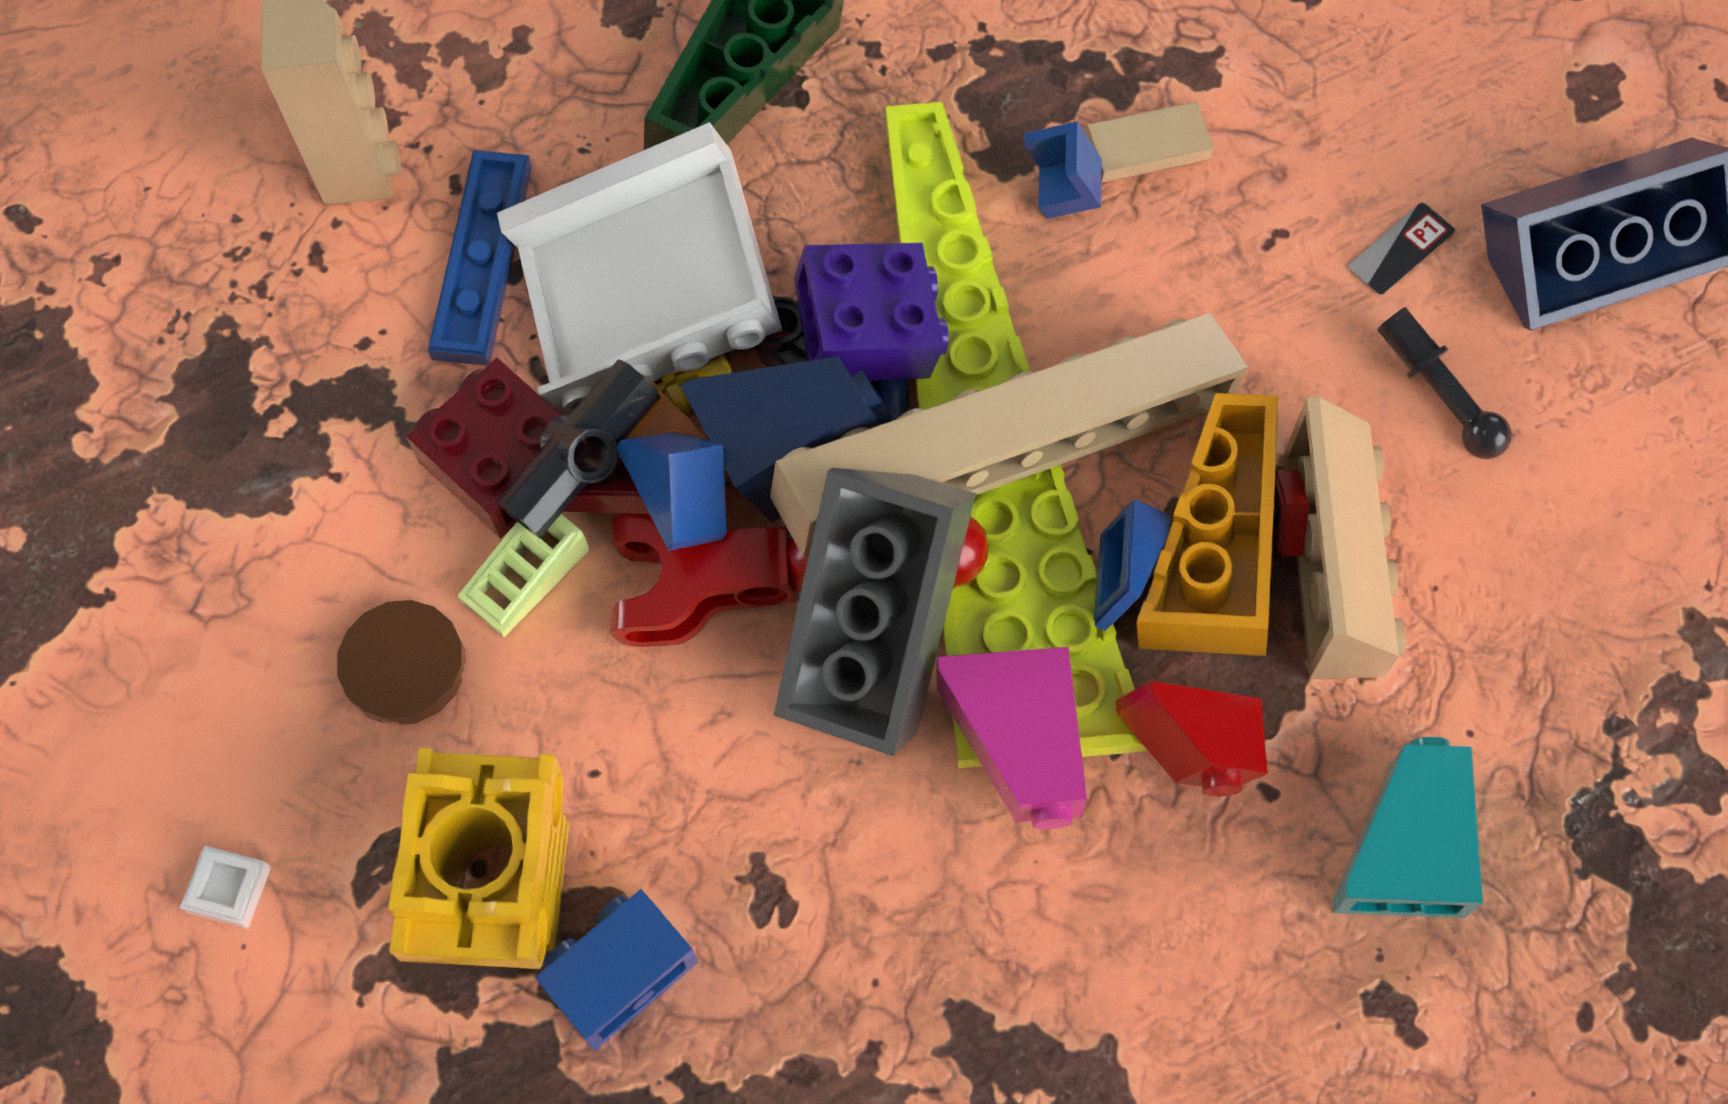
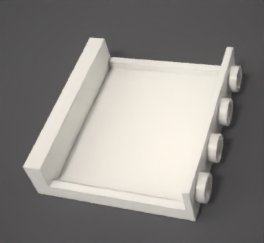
(642, 266)

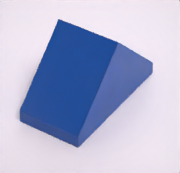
(679, 485)

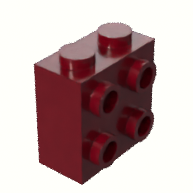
(483, 439)

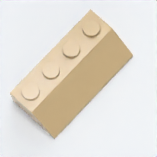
(327, 101)
(1344, 563)

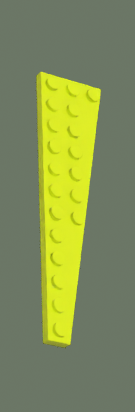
(1037, 569)

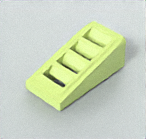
(540, 581)

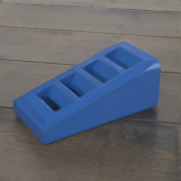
(1127, 558)

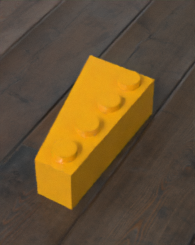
(1217, 559)

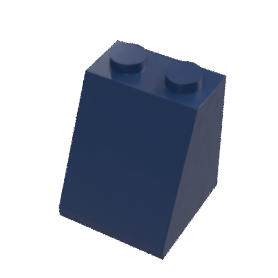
(777, 410)

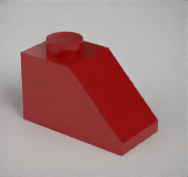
(1199, 734)

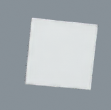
(225, 887)

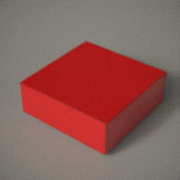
(1289, 513)

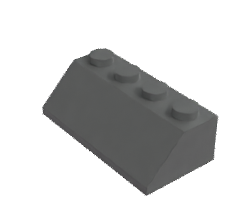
(873, 606)

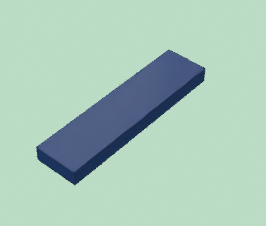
(478, 260)

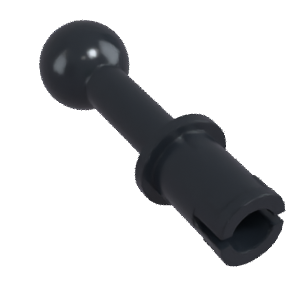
(1484, 432)

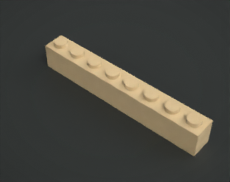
(1028, 420)

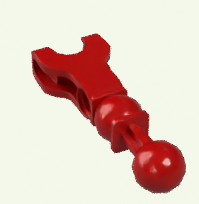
(735, 573)

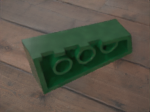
(738, 64)

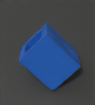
(1067, 169)

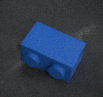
(616, 967)

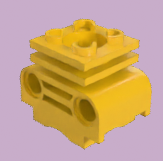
(450, 814)

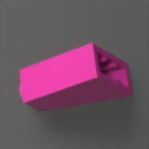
(1022, 728)

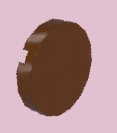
(401, 662)

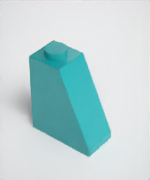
(1418, 839)

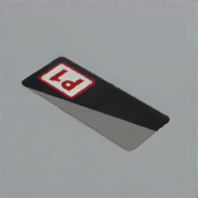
(1401, 248)

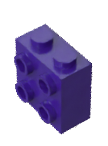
(871, 308)

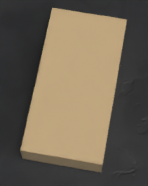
(1151, 141)

